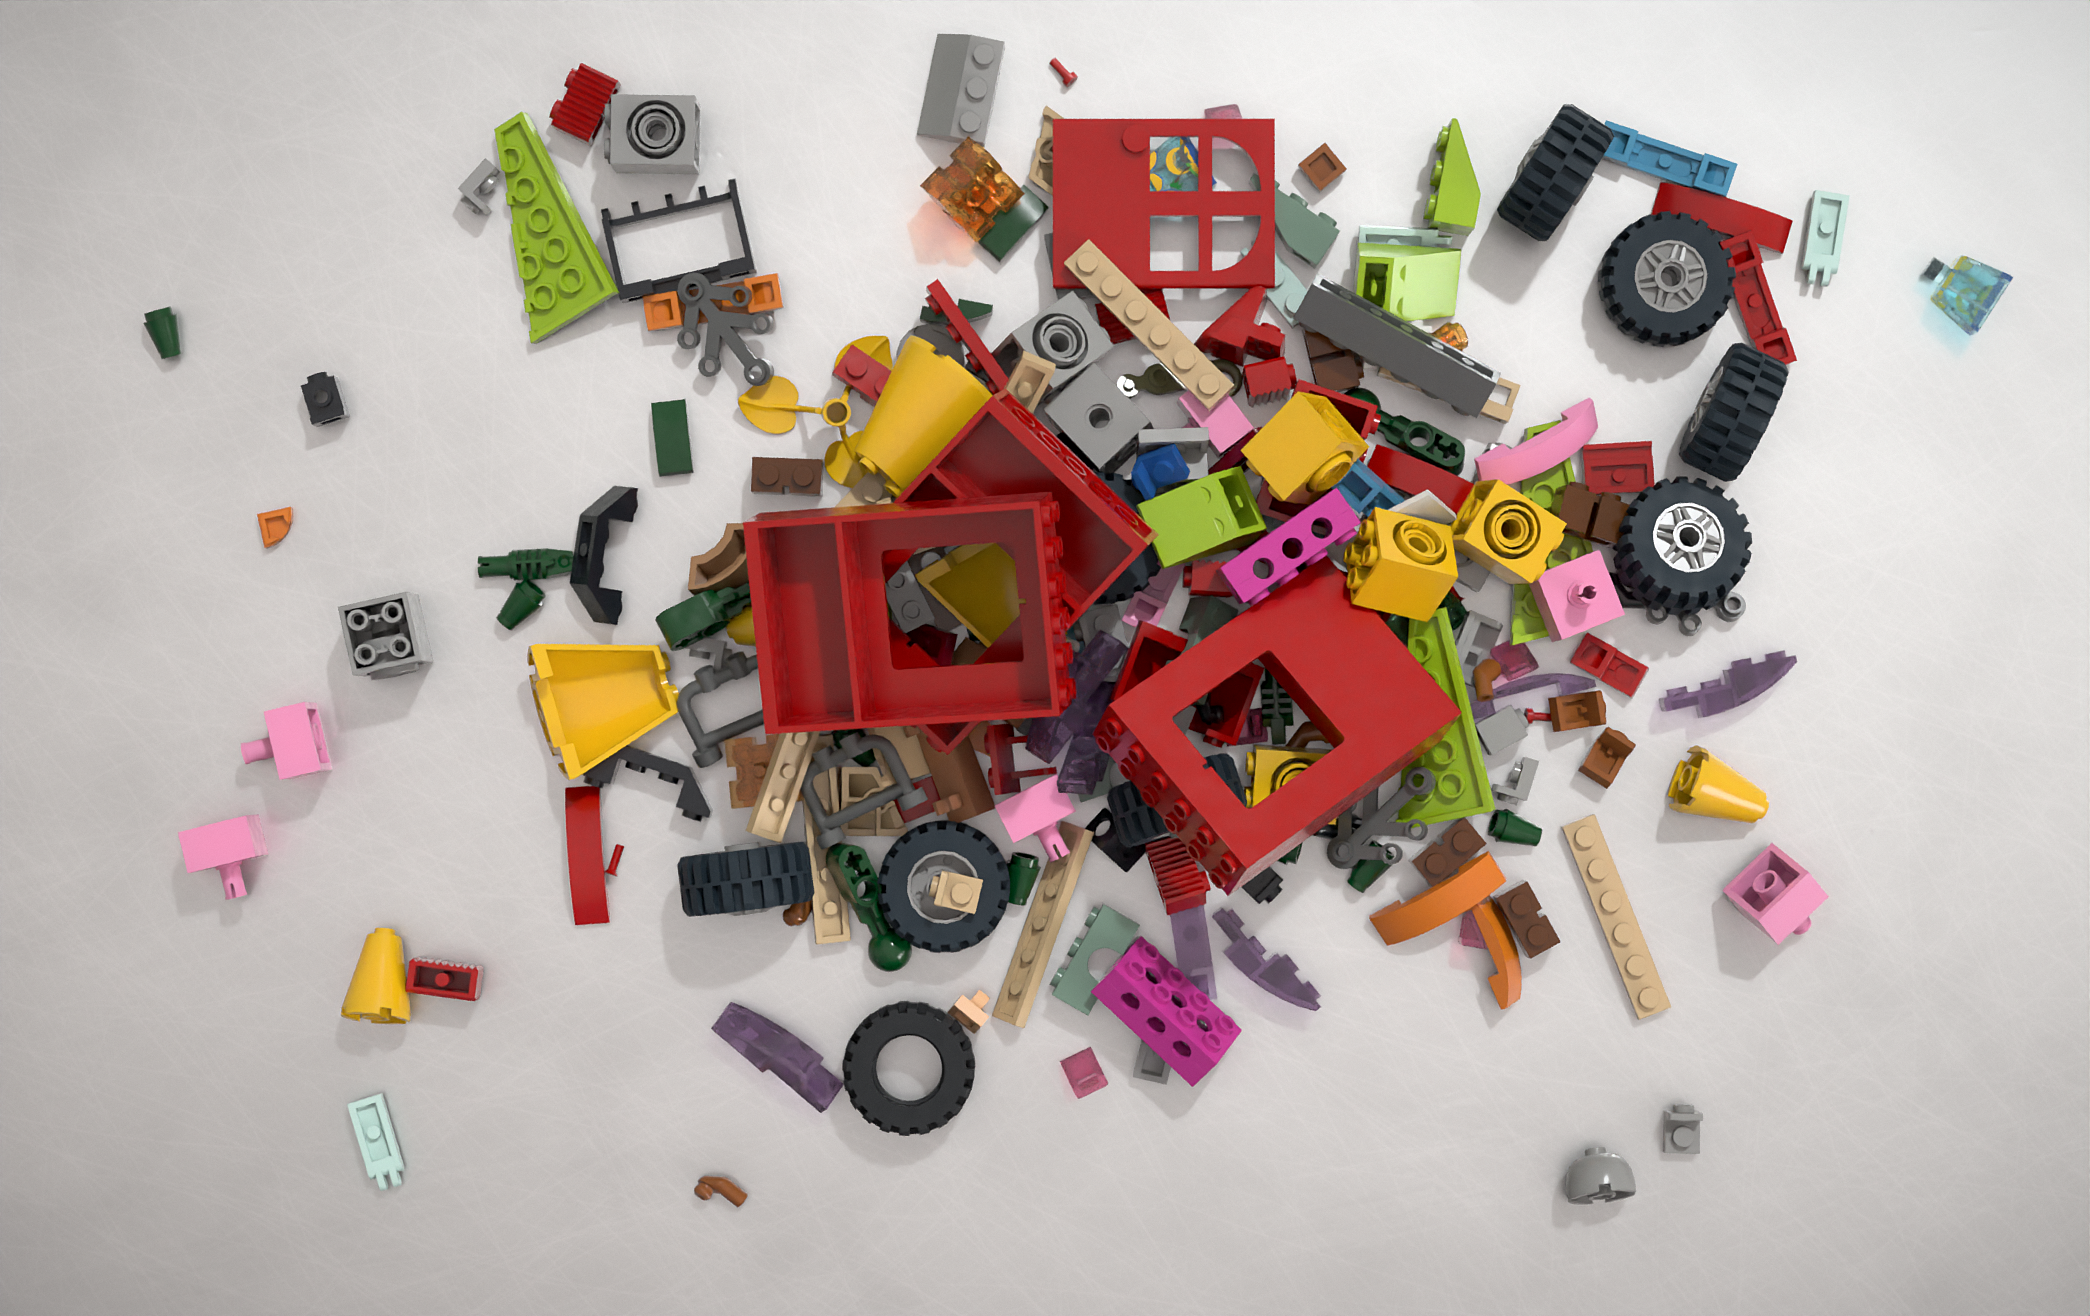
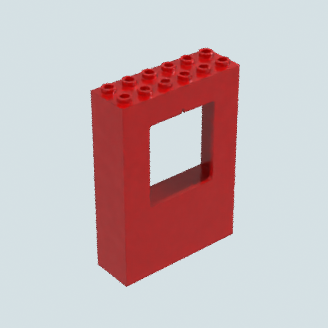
(1014, 453)
(828, 626)
(1340, 672)

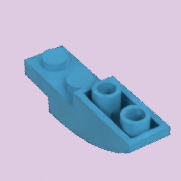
(1366, 490)

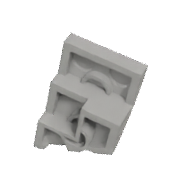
(1191, 444)

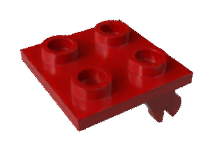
(1002, 773)

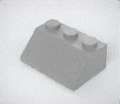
(961, 88)

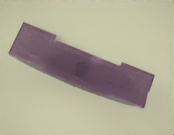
(1565, 685)
(1193, 949)

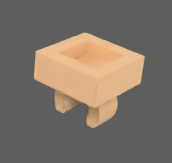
(969, 1011)

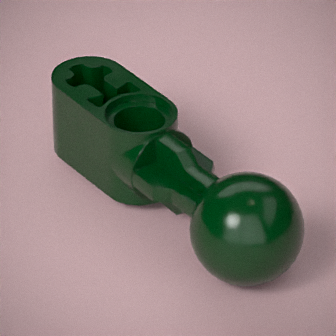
(1401, 430)
(702, 615)
(885, 948)

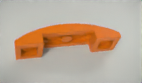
(668, 311)
(1440, 903)
(1502, 947)

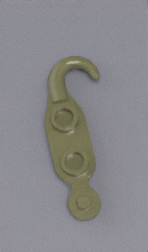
(1161, 381)

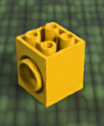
(1304, 449)
(1506, 532)
(1400, 564)
(1275, 766)

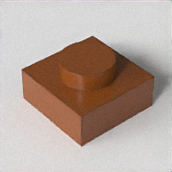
(1322, 167)

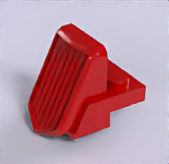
(1239, 332)

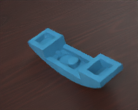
(1669, 161)

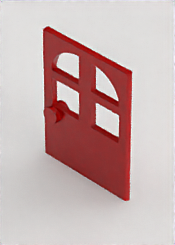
(1107, 198)

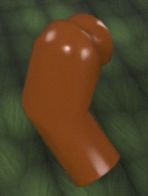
(1483, 676)
(1306, 733)
(797, 913)
(720, 1185)

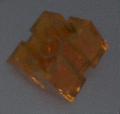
(972, 189)
(751, 766)

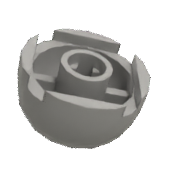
(1599, 1178)

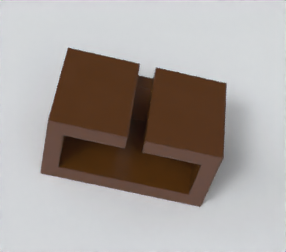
(1330, 365)
(801, 476)
(1589, 515)
(1438, 862)
(1520, 910)

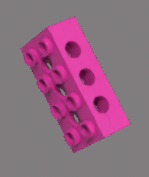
(1339, 524)
(1179, 1018)

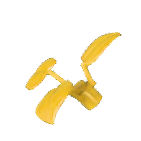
(774, 407)

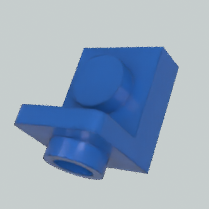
(1158, 469)

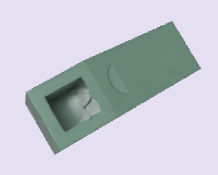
(1299, 228)

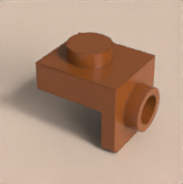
(1577, 711)
(1606, 756)

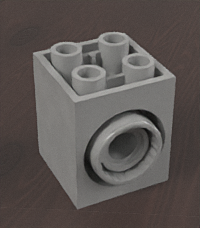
(636, 119)
(1058, 334)
(1086, 402)
(385, 636)

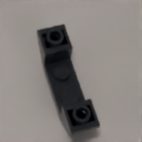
(601, 603)
(691, 798)

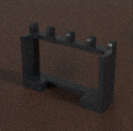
(724, 270)

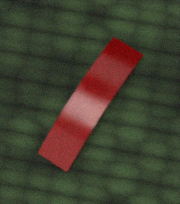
(1725, 215)
(1755, 299)
(1416, 476)
(586, 855)

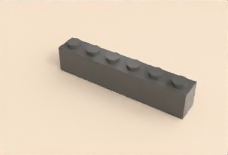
(1396, 346)

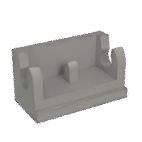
(1475, 641)

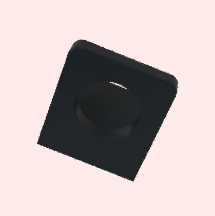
(1110, 843)

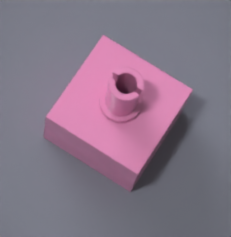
(1225, 421)
(1576, 596)
(293, 740)
(1037, 812)
(224, 848)
(1776, 894)

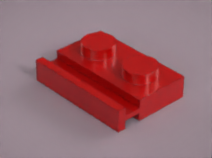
(1618, 467)

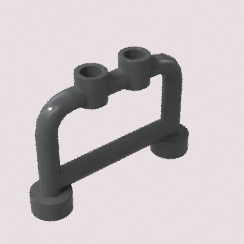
(707, 681)
(852, 746)

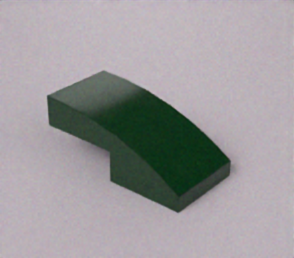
(1013, 224)
(971, 310)
(672, 437)

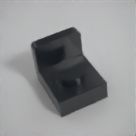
(1264, 886)

